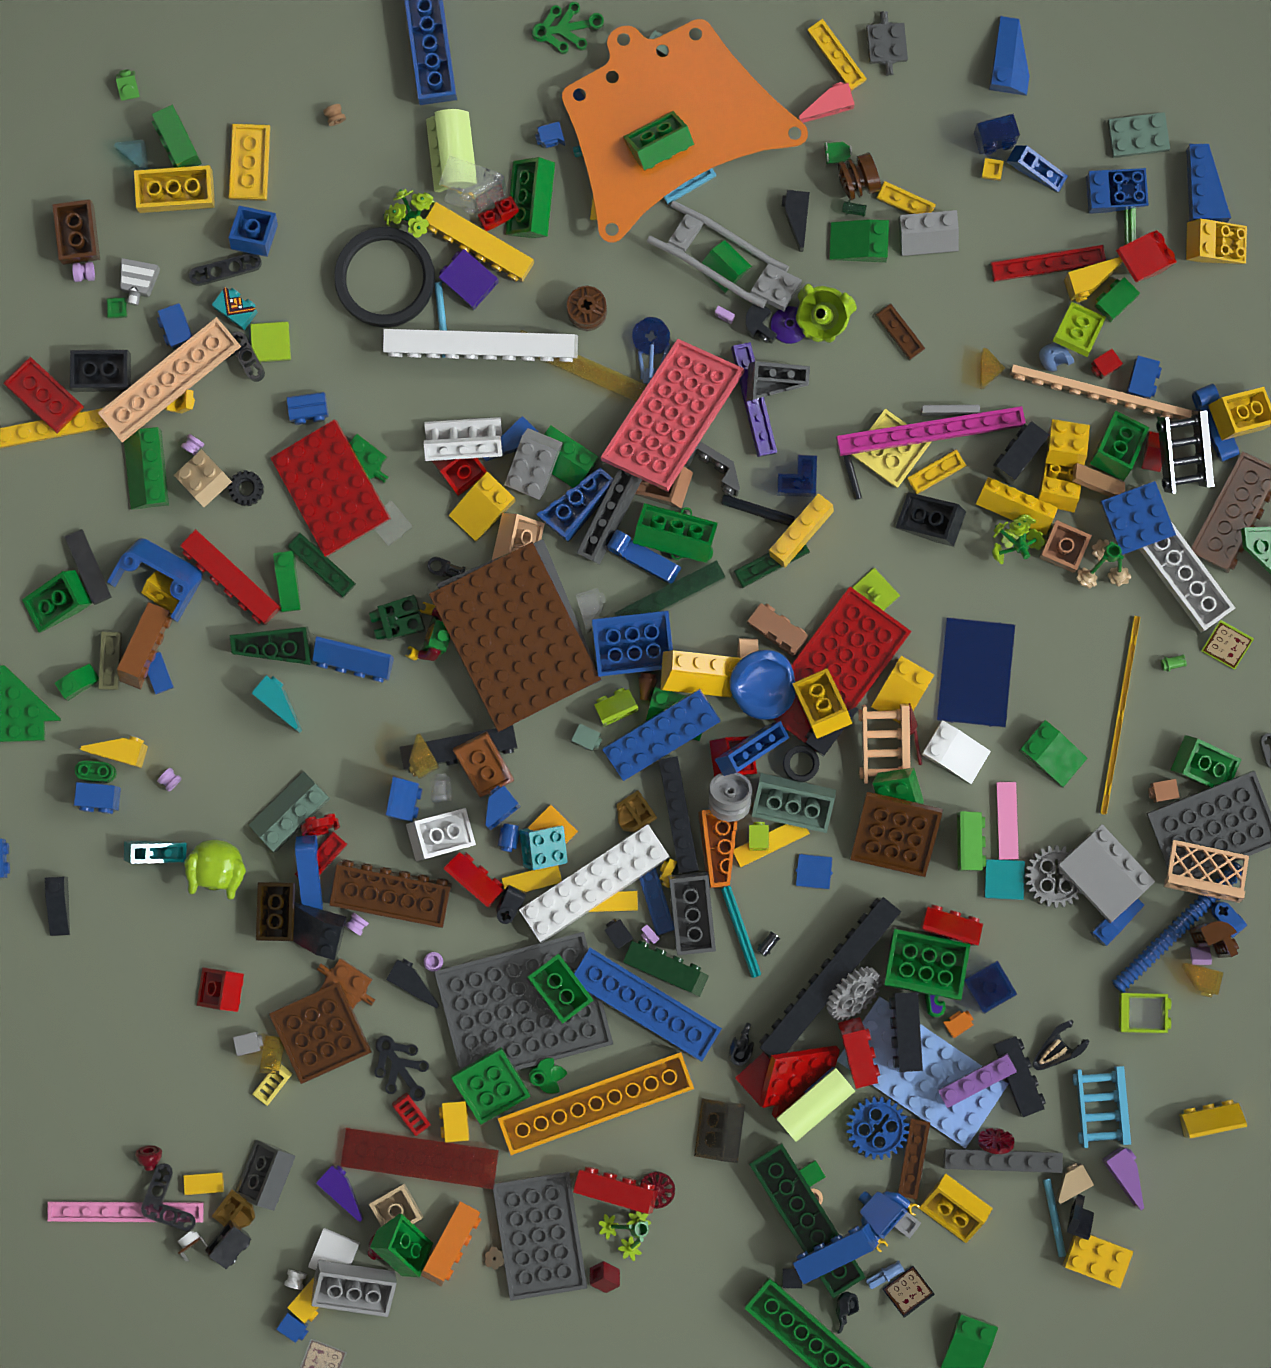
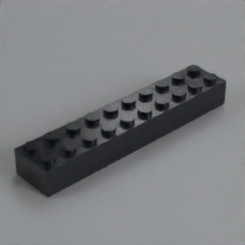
(844, 962)

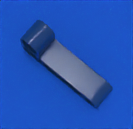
(1202, 398)
(643, 557)
(308, 871)

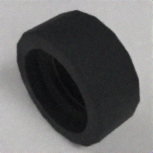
(815, 760)

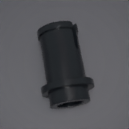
(768, 944)

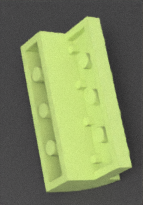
(448, 135)
(815, 1104)

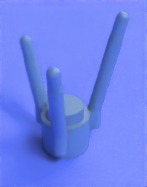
(648, 373)

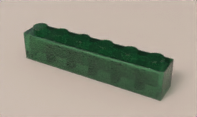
(677, 591)

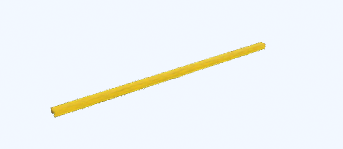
(1120, 714)

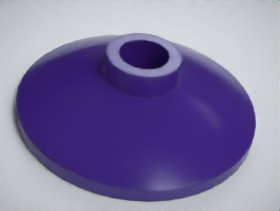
(785, 333)

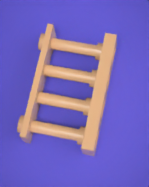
(901, 734)

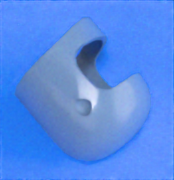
(1054, 355)

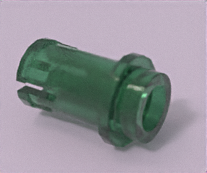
(854, 208)

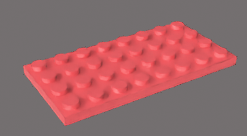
(672, 414)

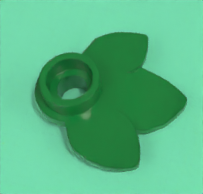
(550, 1075)

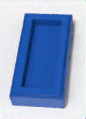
(159, 675)

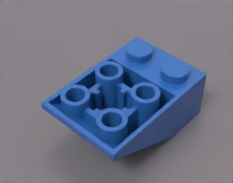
(1116, 190)

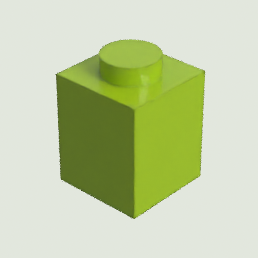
(759, 837)

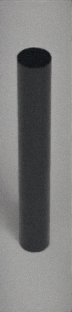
(852, 477)

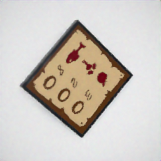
(908, 1291)

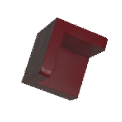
(604, 1277)

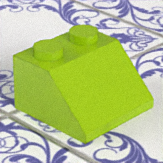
(615, 707)

